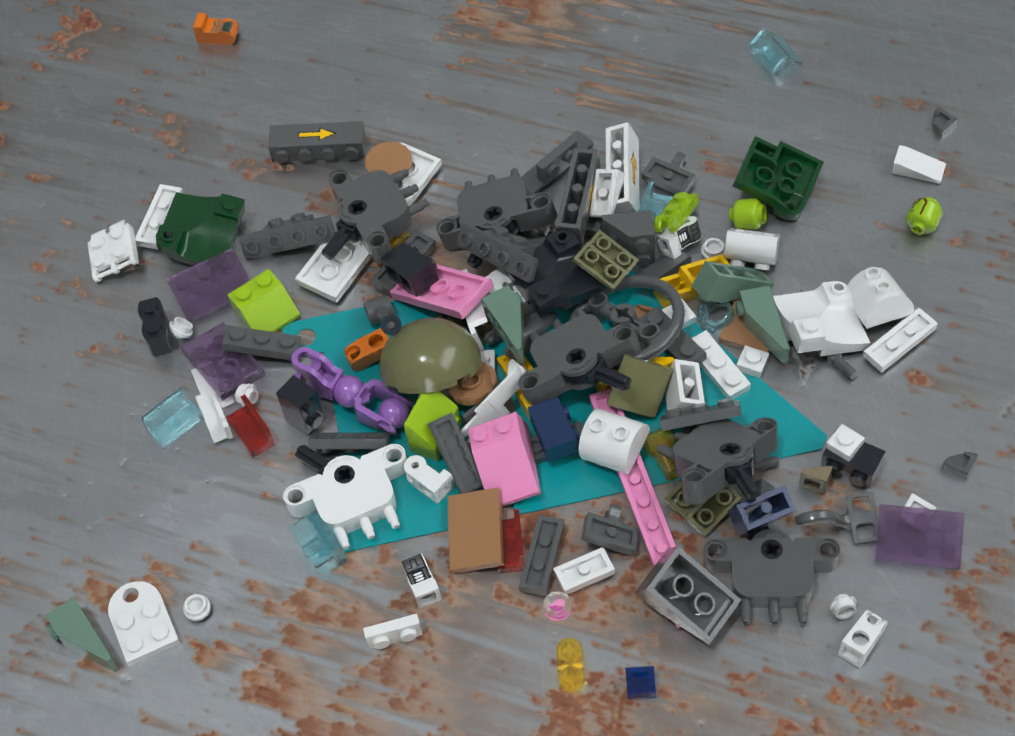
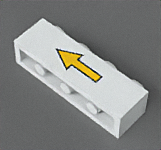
(623, 154)

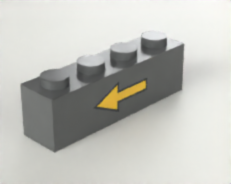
(317, 141)
(578, 192)

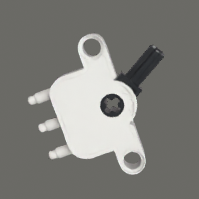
(348, 490)

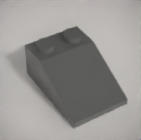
(688, 594)

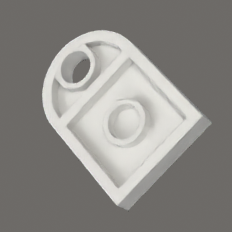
(141, 625)

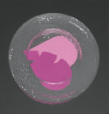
(557, 606)

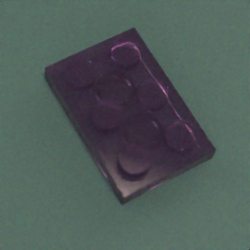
(206, 285)
(221, 368)
(919, 536)

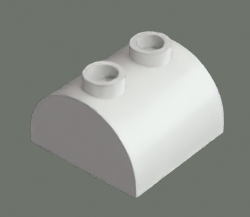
(751, 247)
(878, 297)
(612, 440)

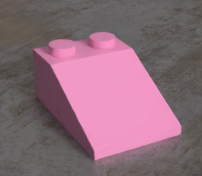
(505, 457)

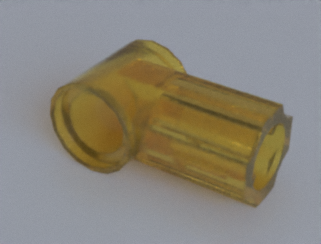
(665, 464)

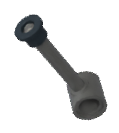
(381, 311)

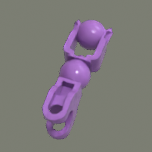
(351, 392)

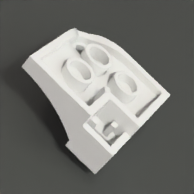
(822, 320)

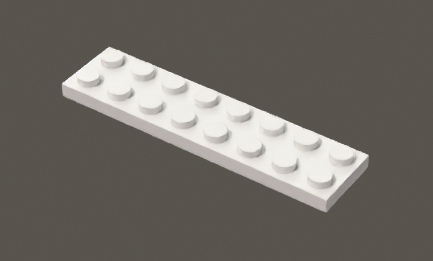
(335, 276)

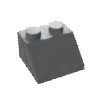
(634, 233)

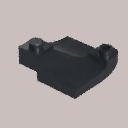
(557, 278)

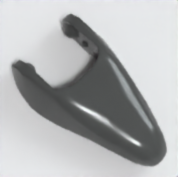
(532, 323)

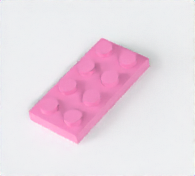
(452, 294)

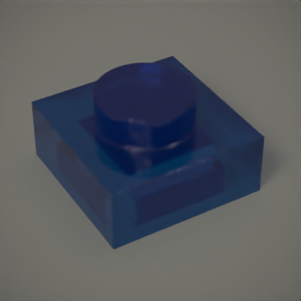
(640, 682)

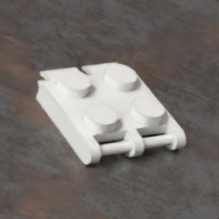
(111, 248)

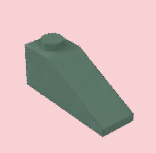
(723, 282)
(506, 316)
(763, 320)
(77, 633)

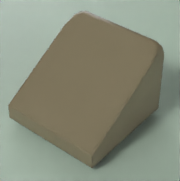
(816, 478)

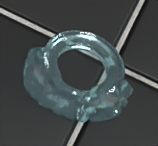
(708, 324)

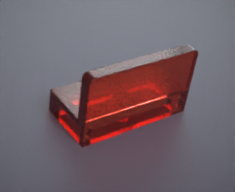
(251, 428)
(512, 545)

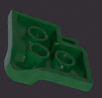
(778, 176)
(200, 227)

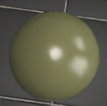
(428, 356)

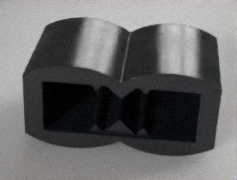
(155, 327)

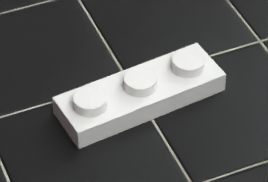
(156, 215)
(900, 340)
(721, 368)

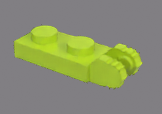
(676, 212)

